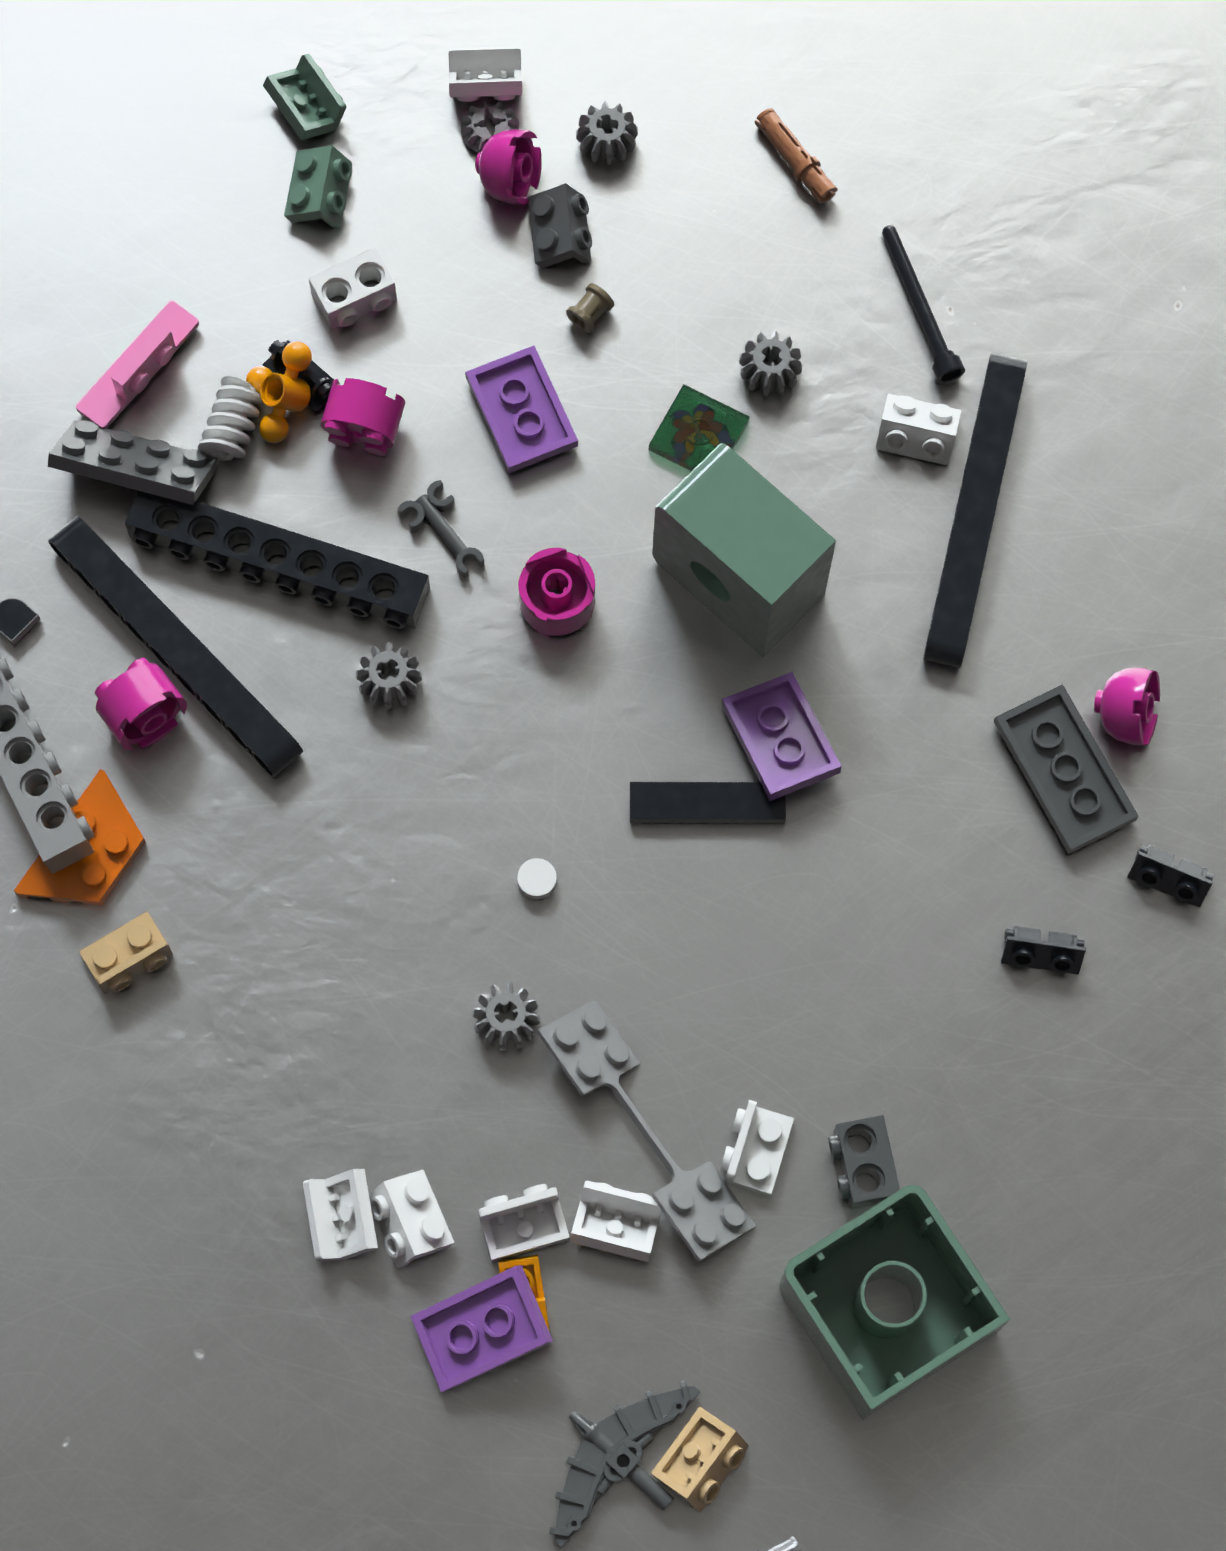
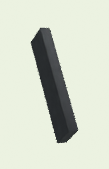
(704, 803)

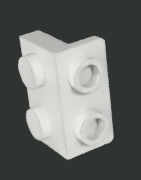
(485, 72)
(918, 429)
(340, 1216)
(409, 1218)
(616, 1221)
(523, 1222)

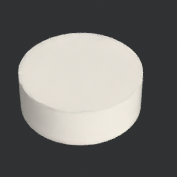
(537, 878)

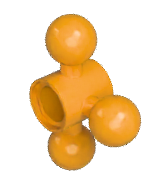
(282, 391)

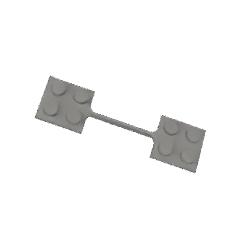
(696, 1200)

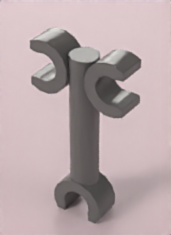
(430, 507)

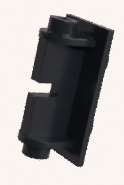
(317, 378)
(1185, 882)
(1060, 953)

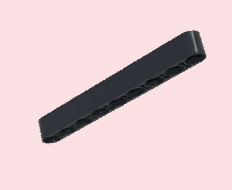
(975, 510)
(175, 646)

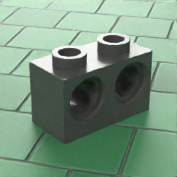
(875, 1161)

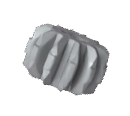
(596, 123)
(770, 351)
(392, 687)
(504, 1003)

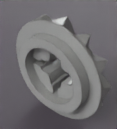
(475, 118)

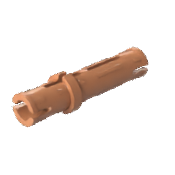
(805, 166)

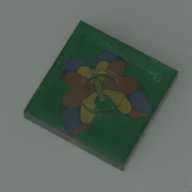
(695, 428)

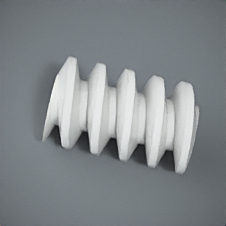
(230, 419)

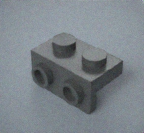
(559, 226)

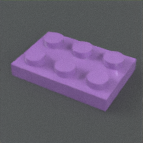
(521, 409)
(781, 736)
(481, 1328)

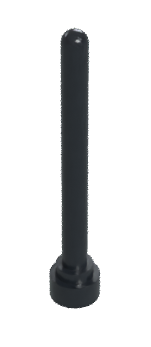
(946, 365)

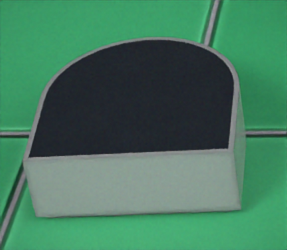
(16, 619)

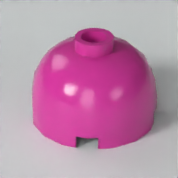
(510, 166)
(1128, 705)

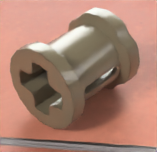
(590, 308)

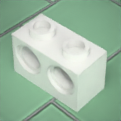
(347, 281)

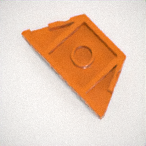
(114, 847)

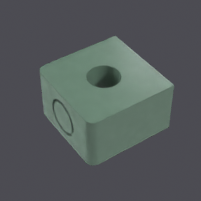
(742, 548)
(906, 1243)

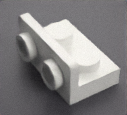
(758, 1149)

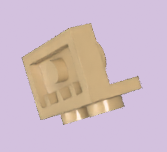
(126, 953)
(701, 1459)

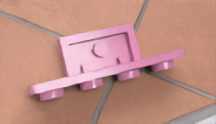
(137, 365)

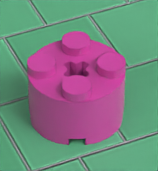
(362, 415)
(574, 581)
(139, 704)

